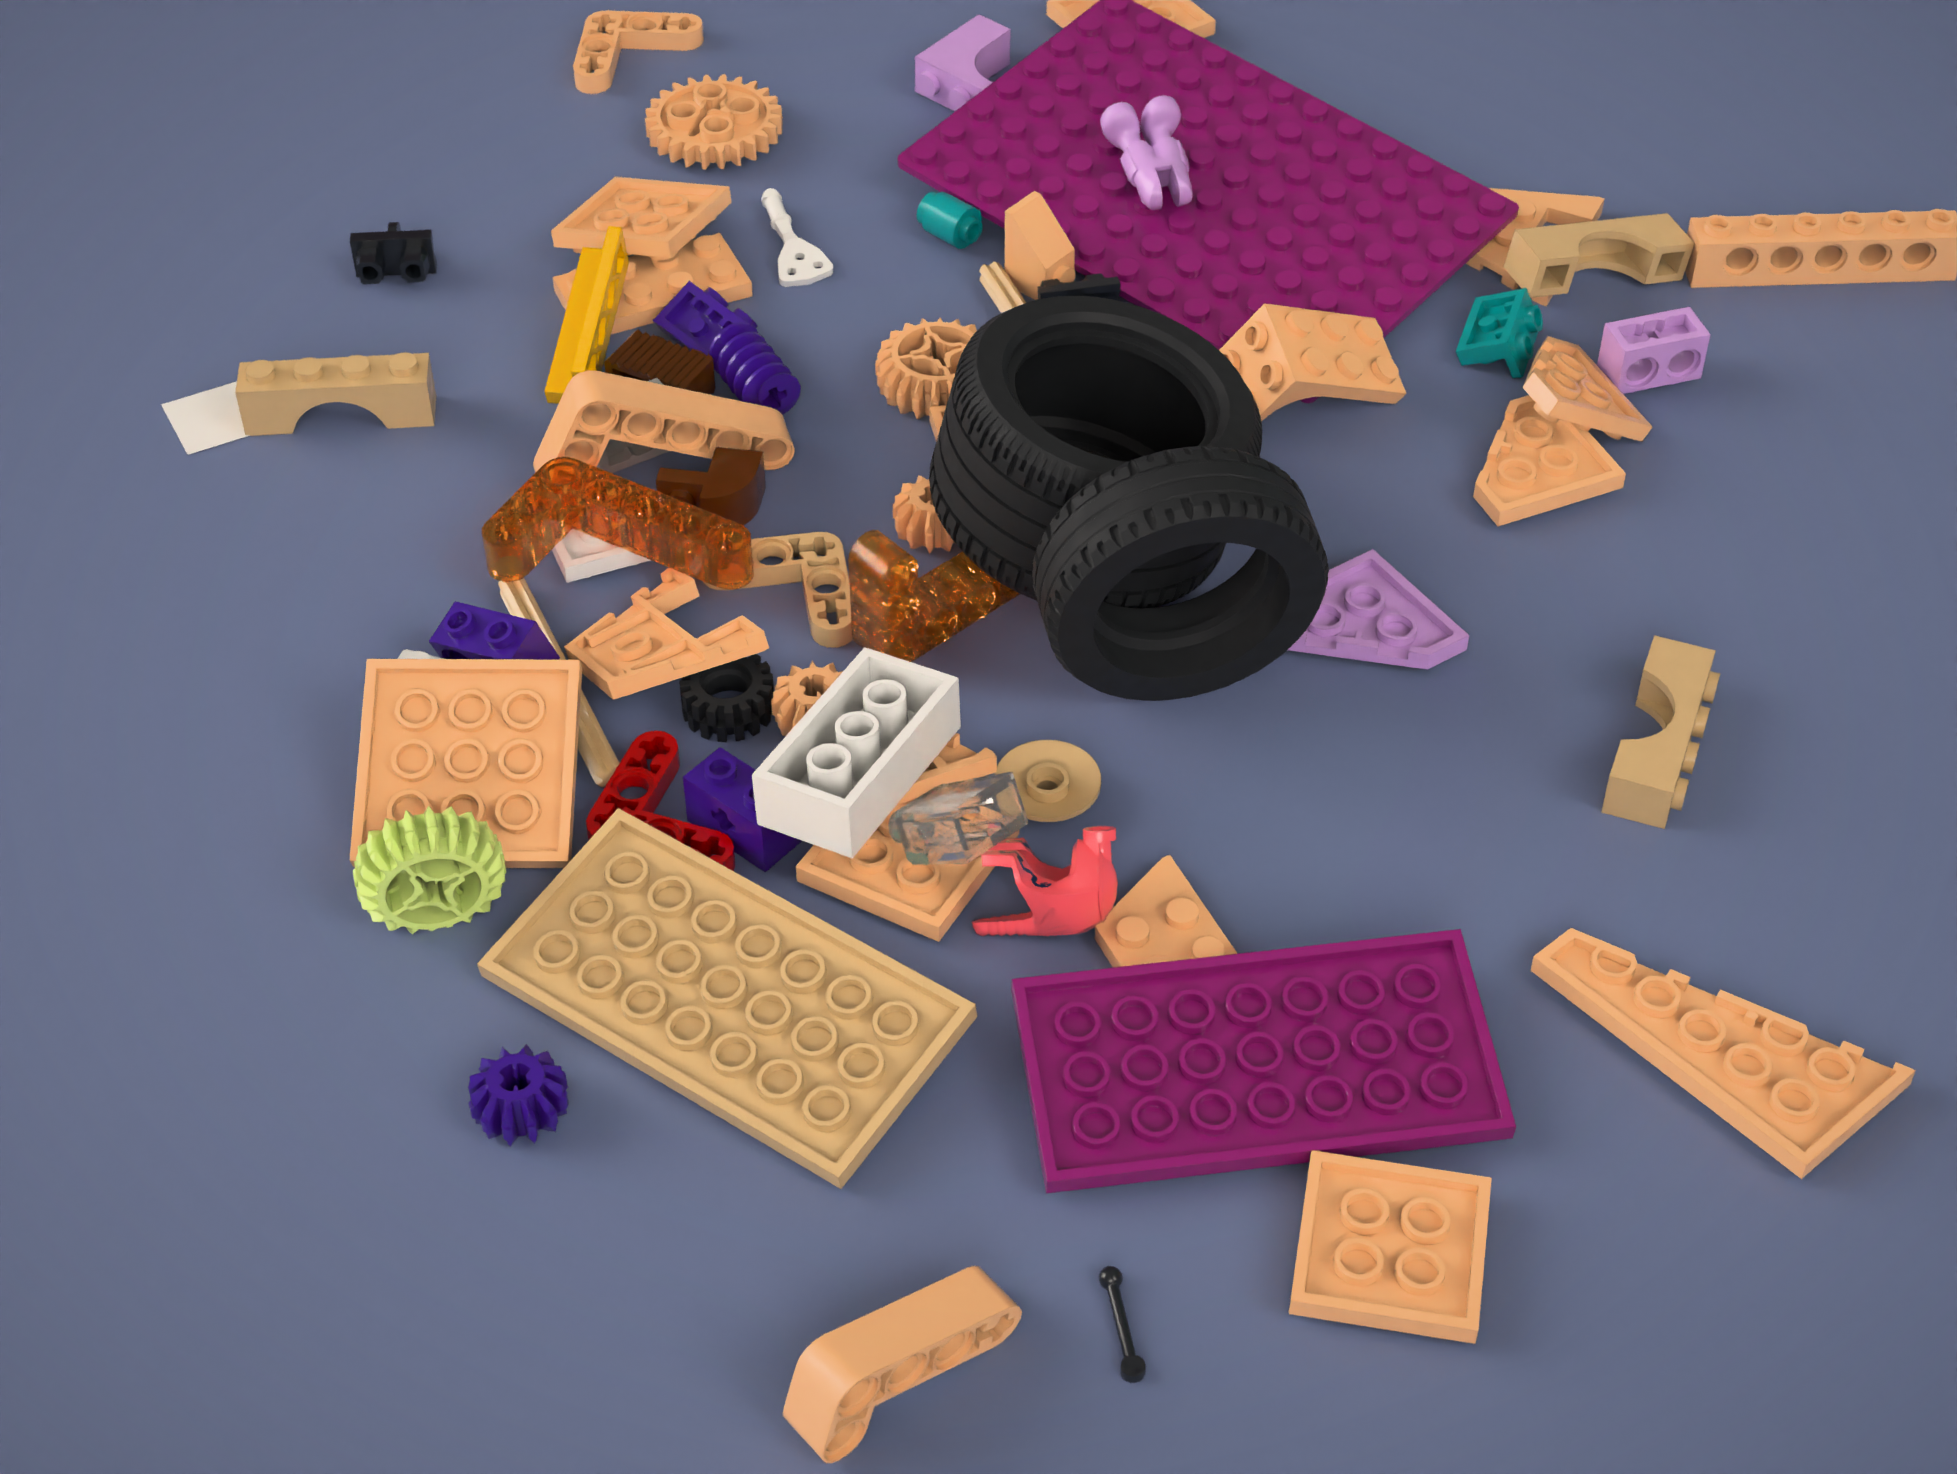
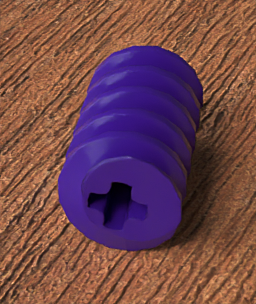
(753, 368)

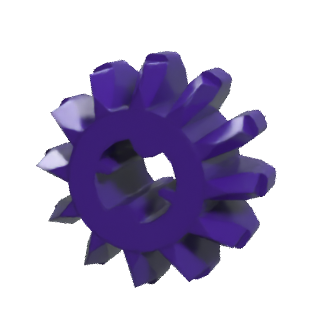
(518, 1095)

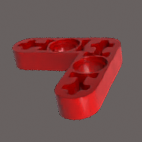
(634, 773)

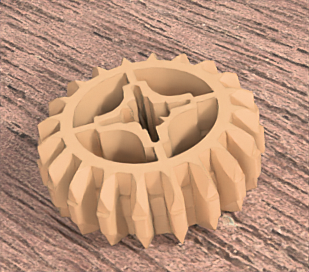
(920, 364)

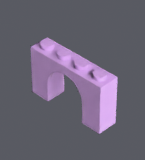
(962, 62)

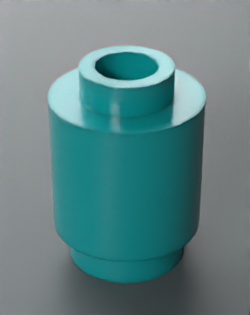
(950, 219)

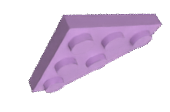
(1380, 618)

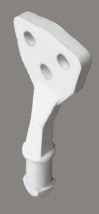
(794, 247)

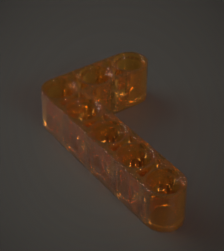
(620, 512)
(912, 614)

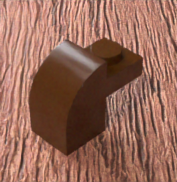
(729, 488)

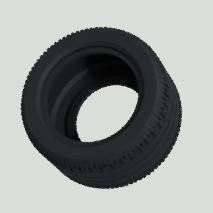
(1060, 399)

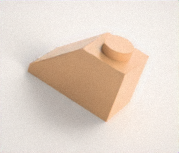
(1036, 246)

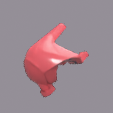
(1059, 899)

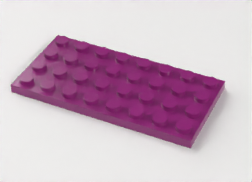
(1258, 1060)

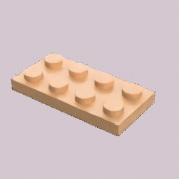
(654, 283)

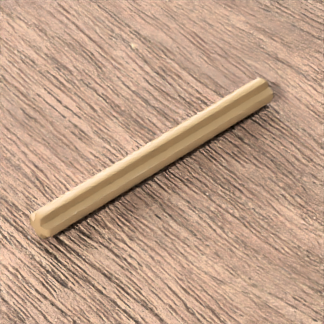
(591, 739)

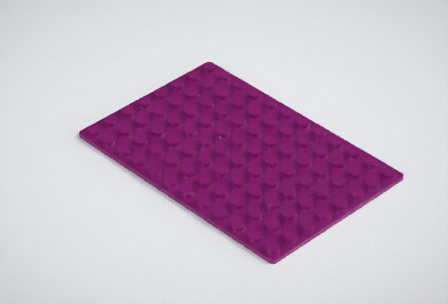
(1284, 187)

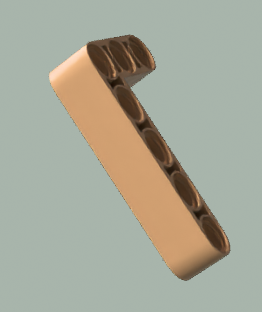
(658, 416)

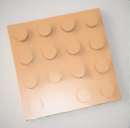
(474, 739)

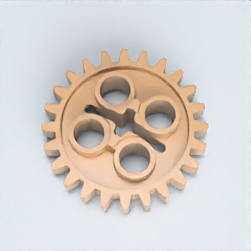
(713, 121)

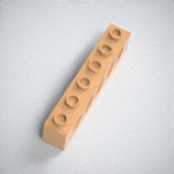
(1823, 248)

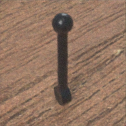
(1132, 1366)

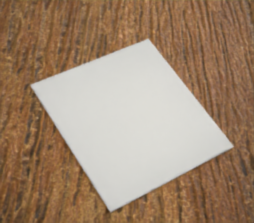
(206, 418)

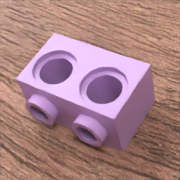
(1654, 350)

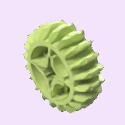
(429, 870)

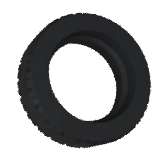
(1163, 506)

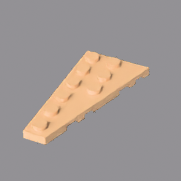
(1735, 1057)

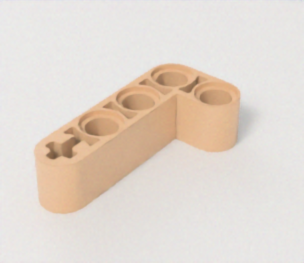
(890, 1353)

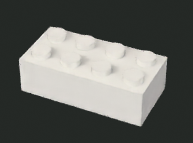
(857, 752)

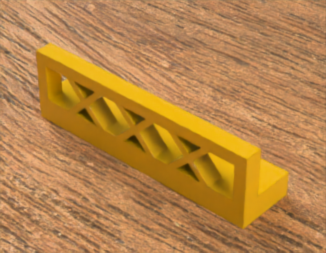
(589, 313)

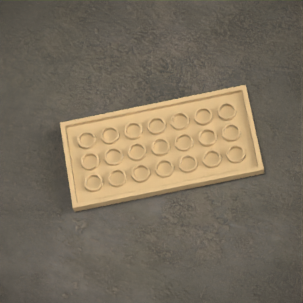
(730, 995)

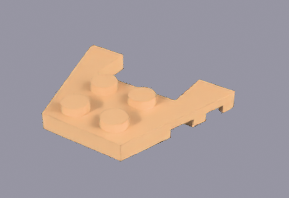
(1534, 211)
(650, 649)

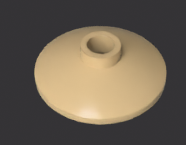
(1053, 779)

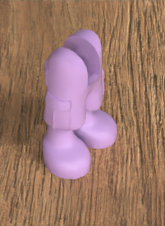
(1159, 158)

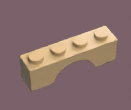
(1640, 246)
(390, 386)
(1648, 769)

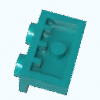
(1499, 329)

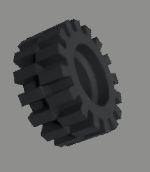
(732, 714)

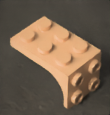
(1312, 353)

